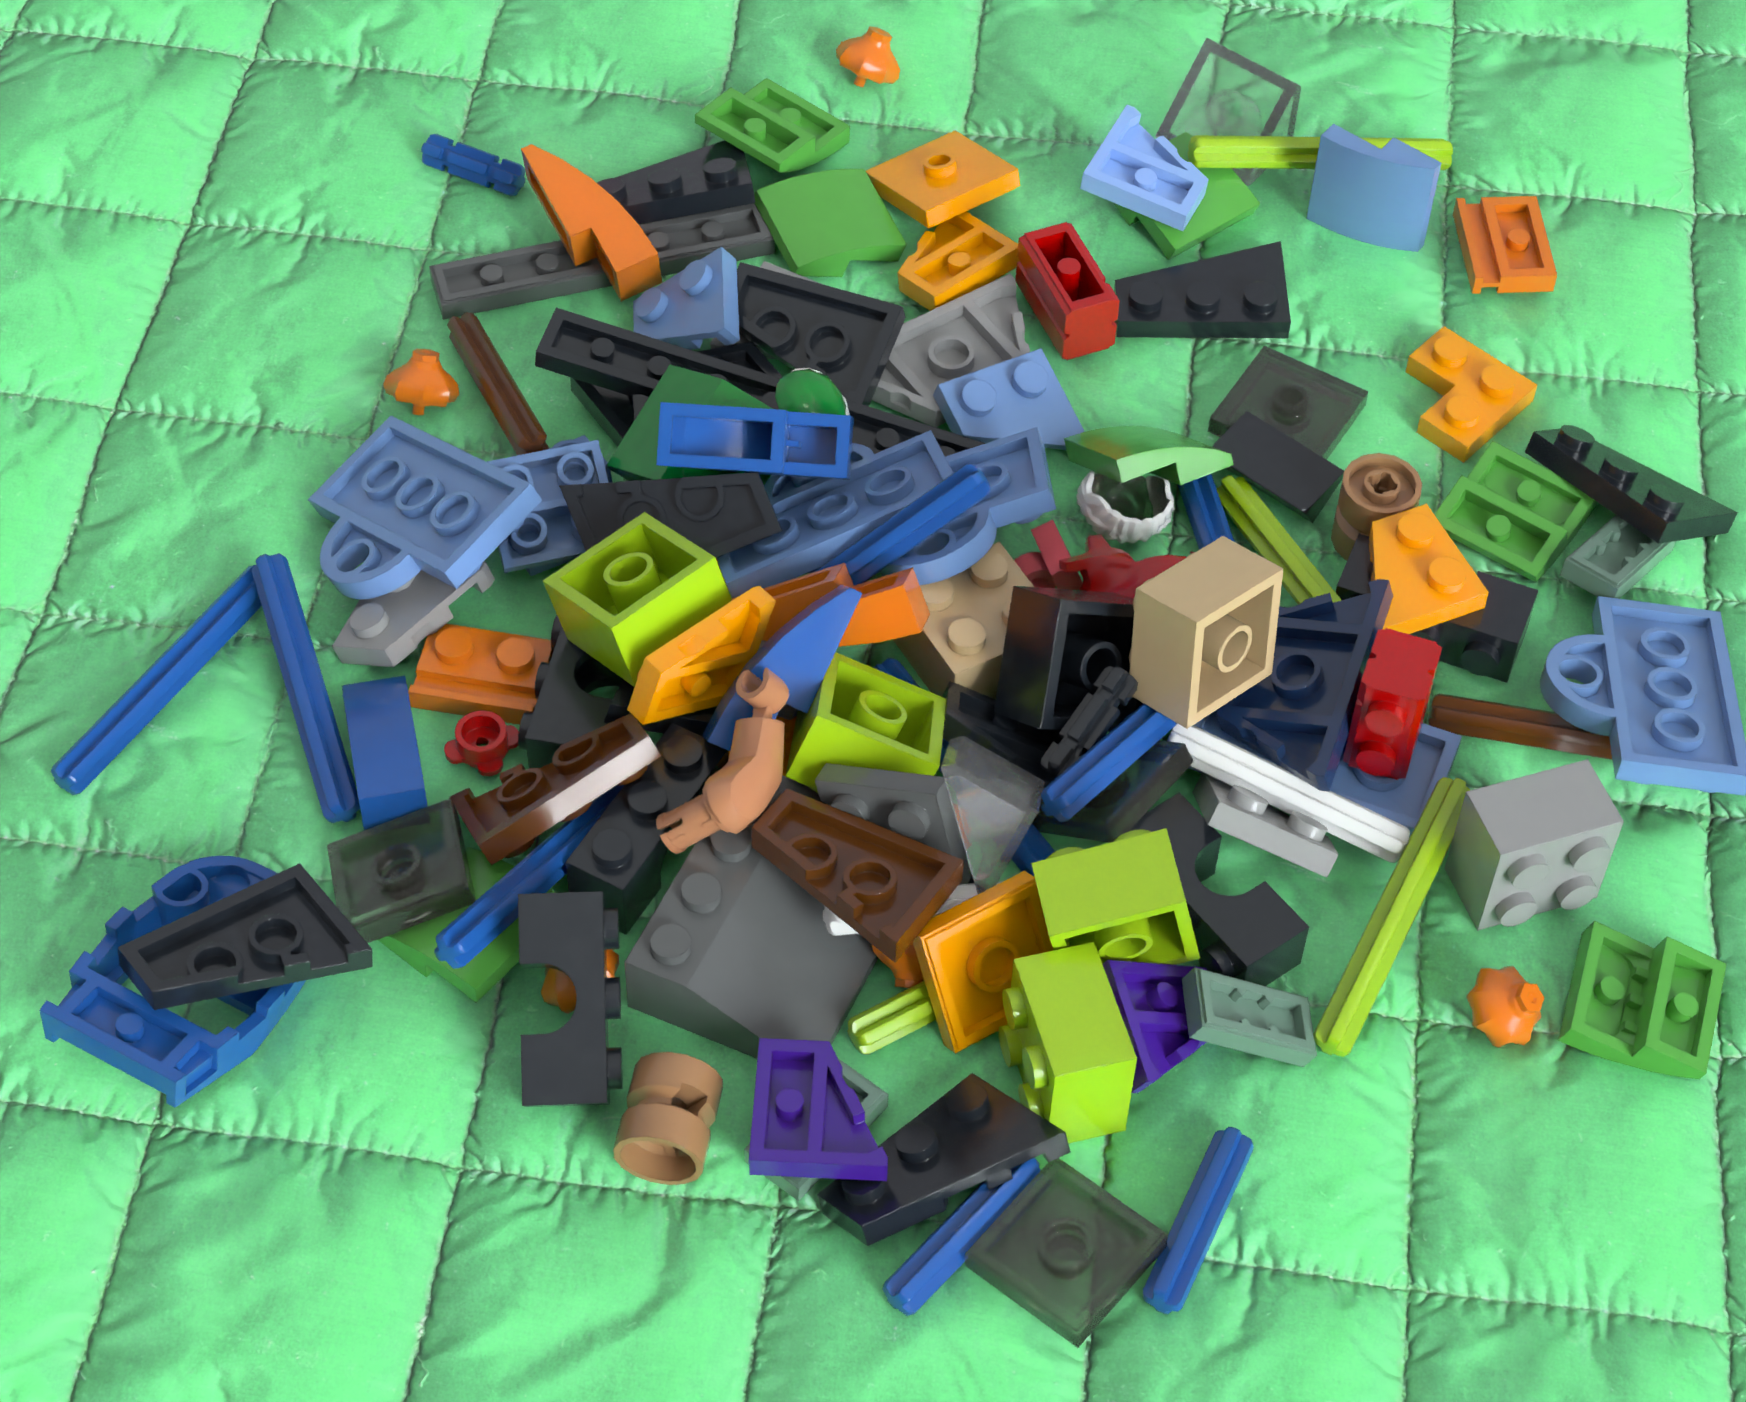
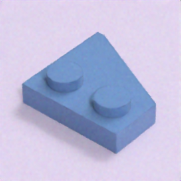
(693, 304)
(1008, 401)

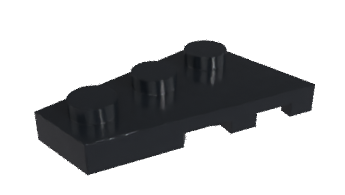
(949, 1147)

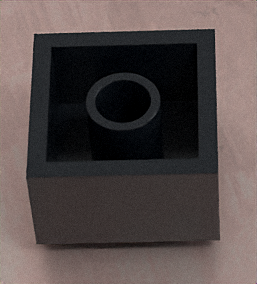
(1058, 650)

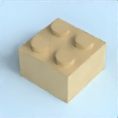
(966, 625)
(1205, 630)

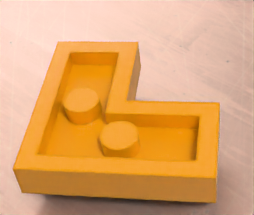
(1476, 392)

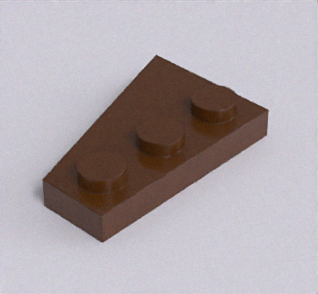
(537, 798)
(857, 869)

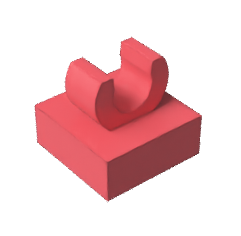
(1043, 566)

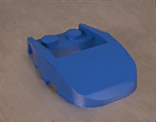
(153, 1043)

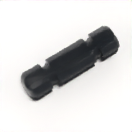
(1090, 719)

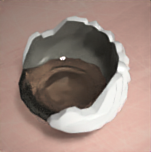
(1126, 509)

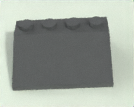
(745, 950)

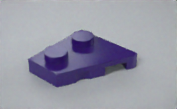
(1153, 1014)
(809, 1117)

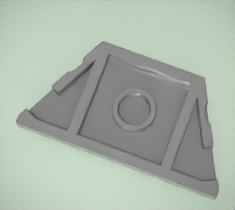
(948, 344)

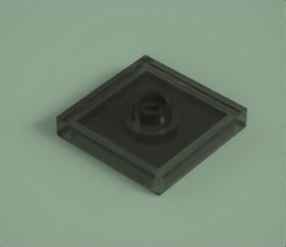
(1294, 400)
(1126, 798)
(402, 872)
(1066, 1251)

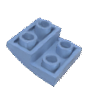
(1373, 191)
(549, 529)

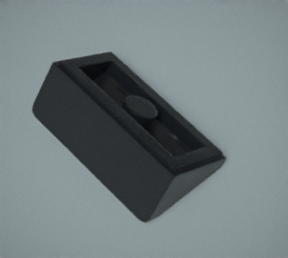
(1280, 466)

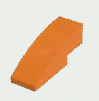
(592, 223)
(886, 611)

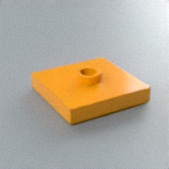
(943, 179)
(971, 954)

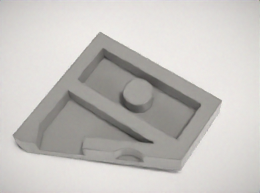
(392, 625)
(1260, 824)

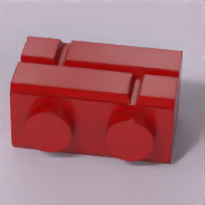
(1067, 290)
(1391, 703)

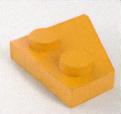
(956, 261)
(1424, 569)
(702, 661)

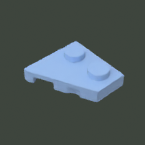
(1144, 174)

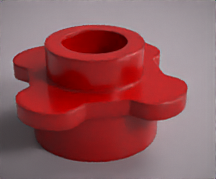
(478, 729)

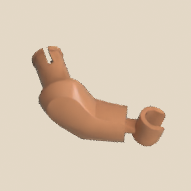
(749, 779)

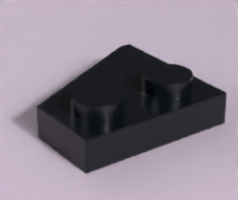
(973, 716)

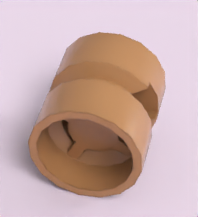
(1369, 491)
(668, 1118)

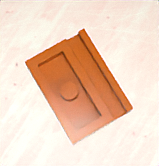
(1505, 244)
(477, 671)

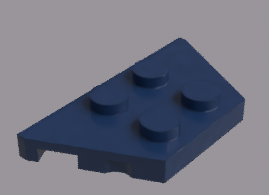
(1309, 700)

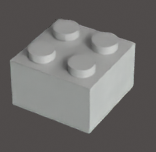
(1533, 845)

